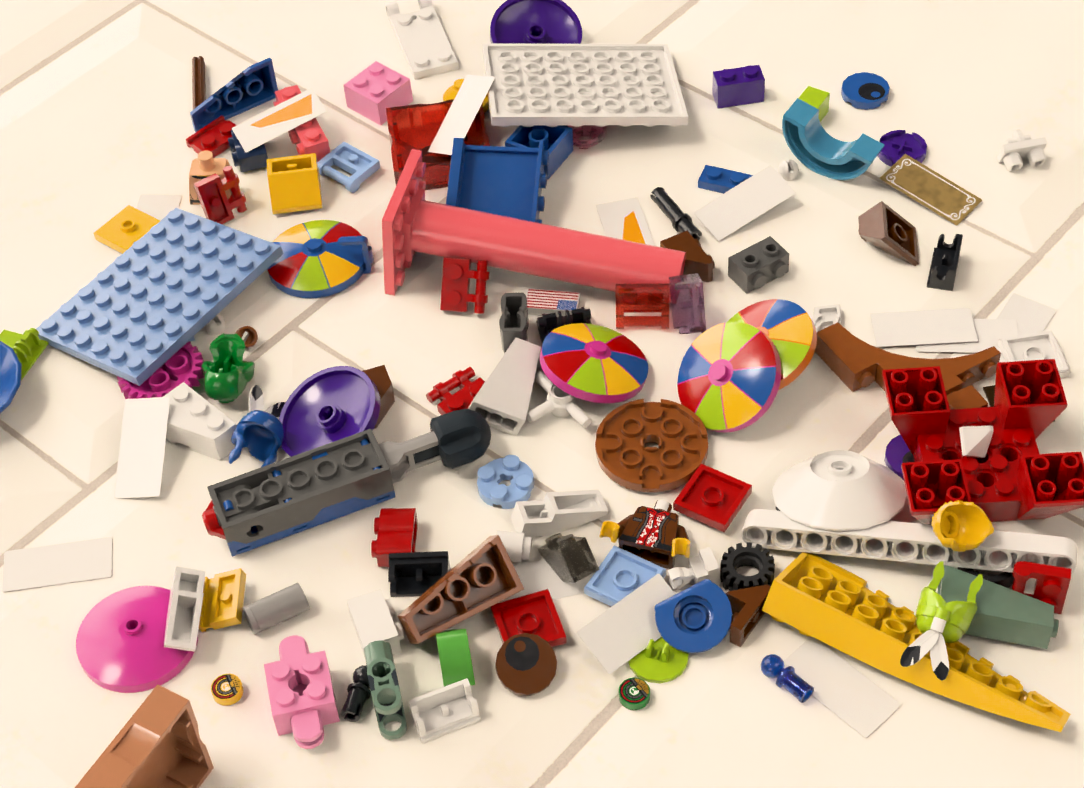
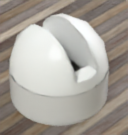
(784, 170)
(216, 329)

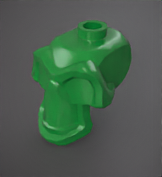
(227, 373)

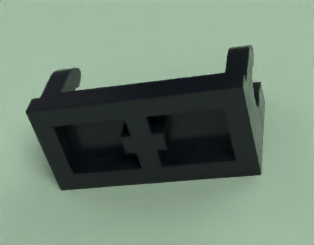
(945, 263)
(416, 572)

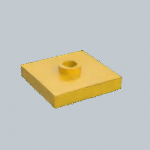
(125, 228)

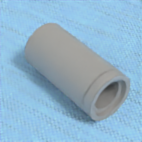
(276, 608)

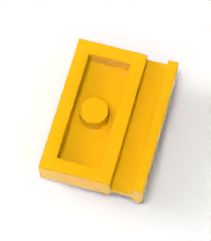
(223, 600)

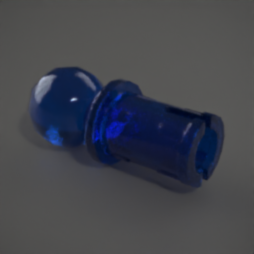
(774, 667)

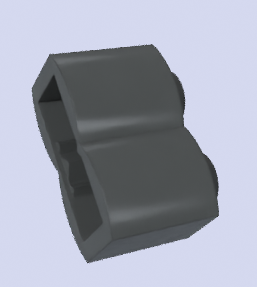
(514, 318)

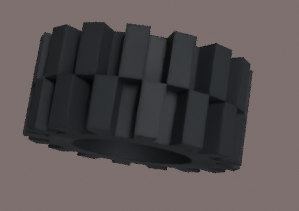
(746, 557)

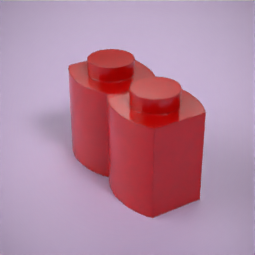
(395, 533)

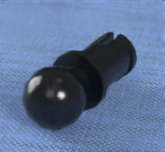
(357, 695)

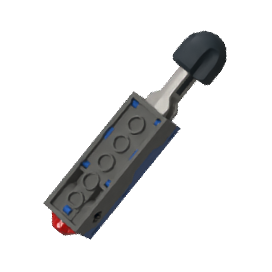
(334, 480)

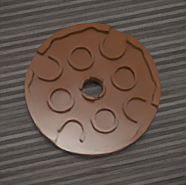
(651, 469)

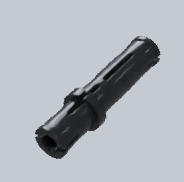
(680, 221)

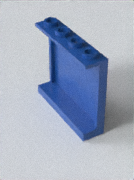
(498, 179)

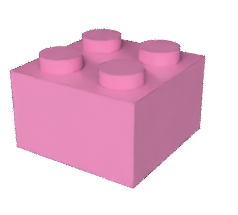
(376, 90)

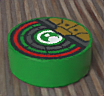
(634, 693)

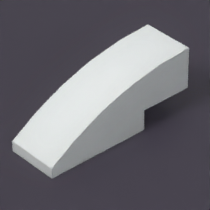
(558, 512)
(184, 609)

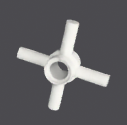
(558, 403)

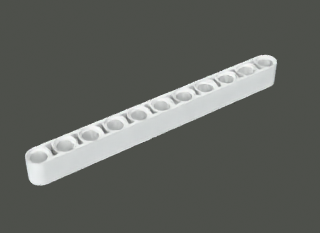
(778, 532)

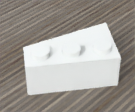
(198, 424)

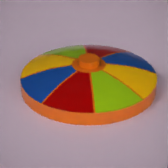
(788, 329)

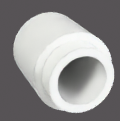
(516, 544)

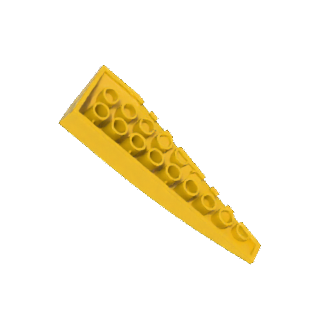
(845, 614)

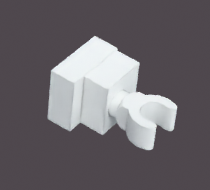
(700, 568)

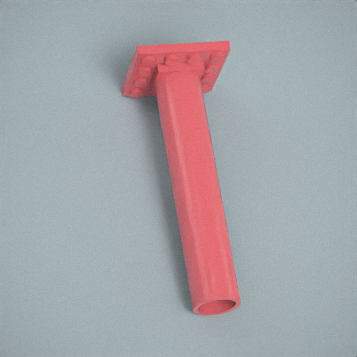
(510, 243)

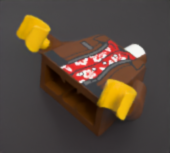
(650, 534)

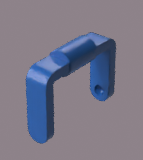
(366, 249)

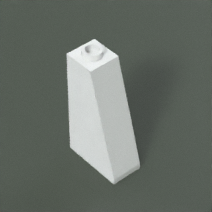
(508, 389)

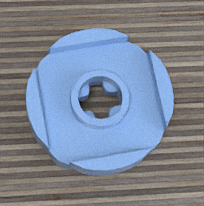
(502, 469)

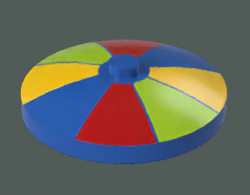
(315, 261)

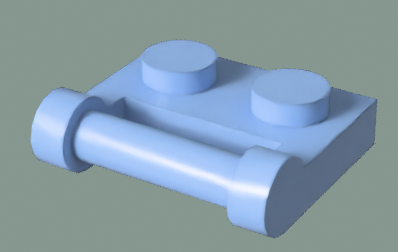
(352, 161)

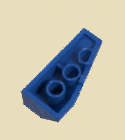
(242, 93)

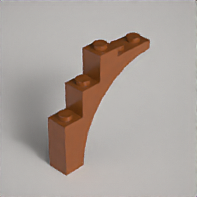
(862, 364)

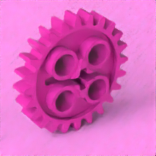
(181, 367)

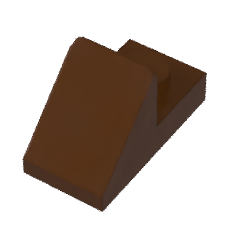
(746, 611)

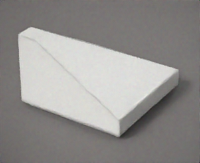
(975, 440)

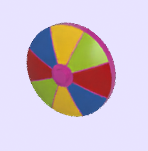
(593, 363)
(729, 376)

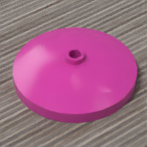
(124, 641)

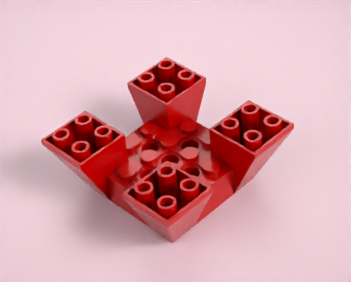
(1013, 476)

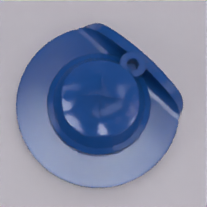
(695, 617)

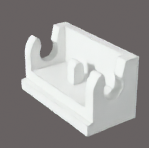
(444, 710)

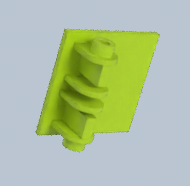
(26, 346)

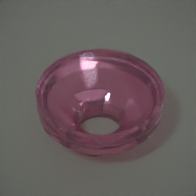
(596, 134)

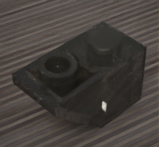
(569, 557)

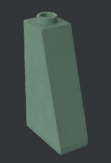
(1002, 611)

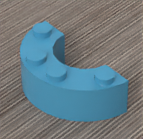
(820, 150)

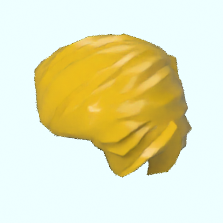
(961, 525)

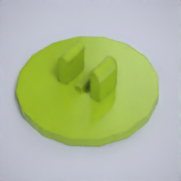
(659, 662)

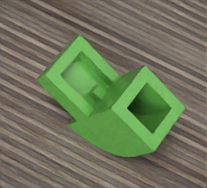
(455, 656)

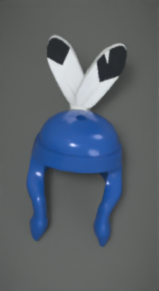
(259, 430)

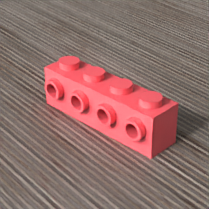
(308, 136)

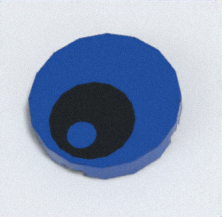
(865, 90)

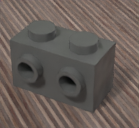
(758, 264)

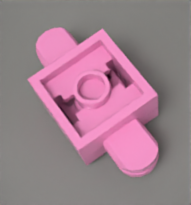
(301, 692)

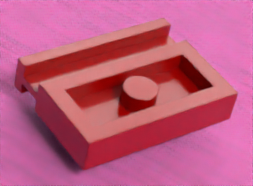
(212, 137)

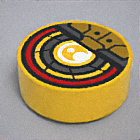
(227, 689)

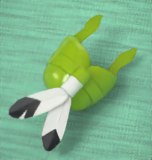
(940, 623)

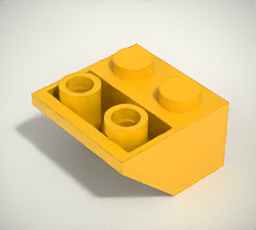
(294, 183)

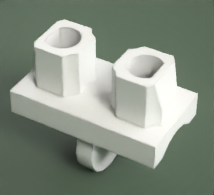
(1022, 147)

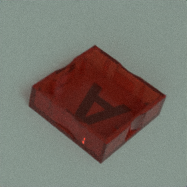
(416, 128)

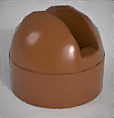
(251, 338)

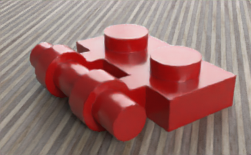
(214, 199)
(456, 285)
(460, 399)

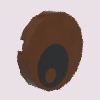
(526, 664)

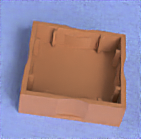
(154, 748)

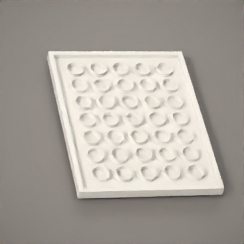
(583, 85)

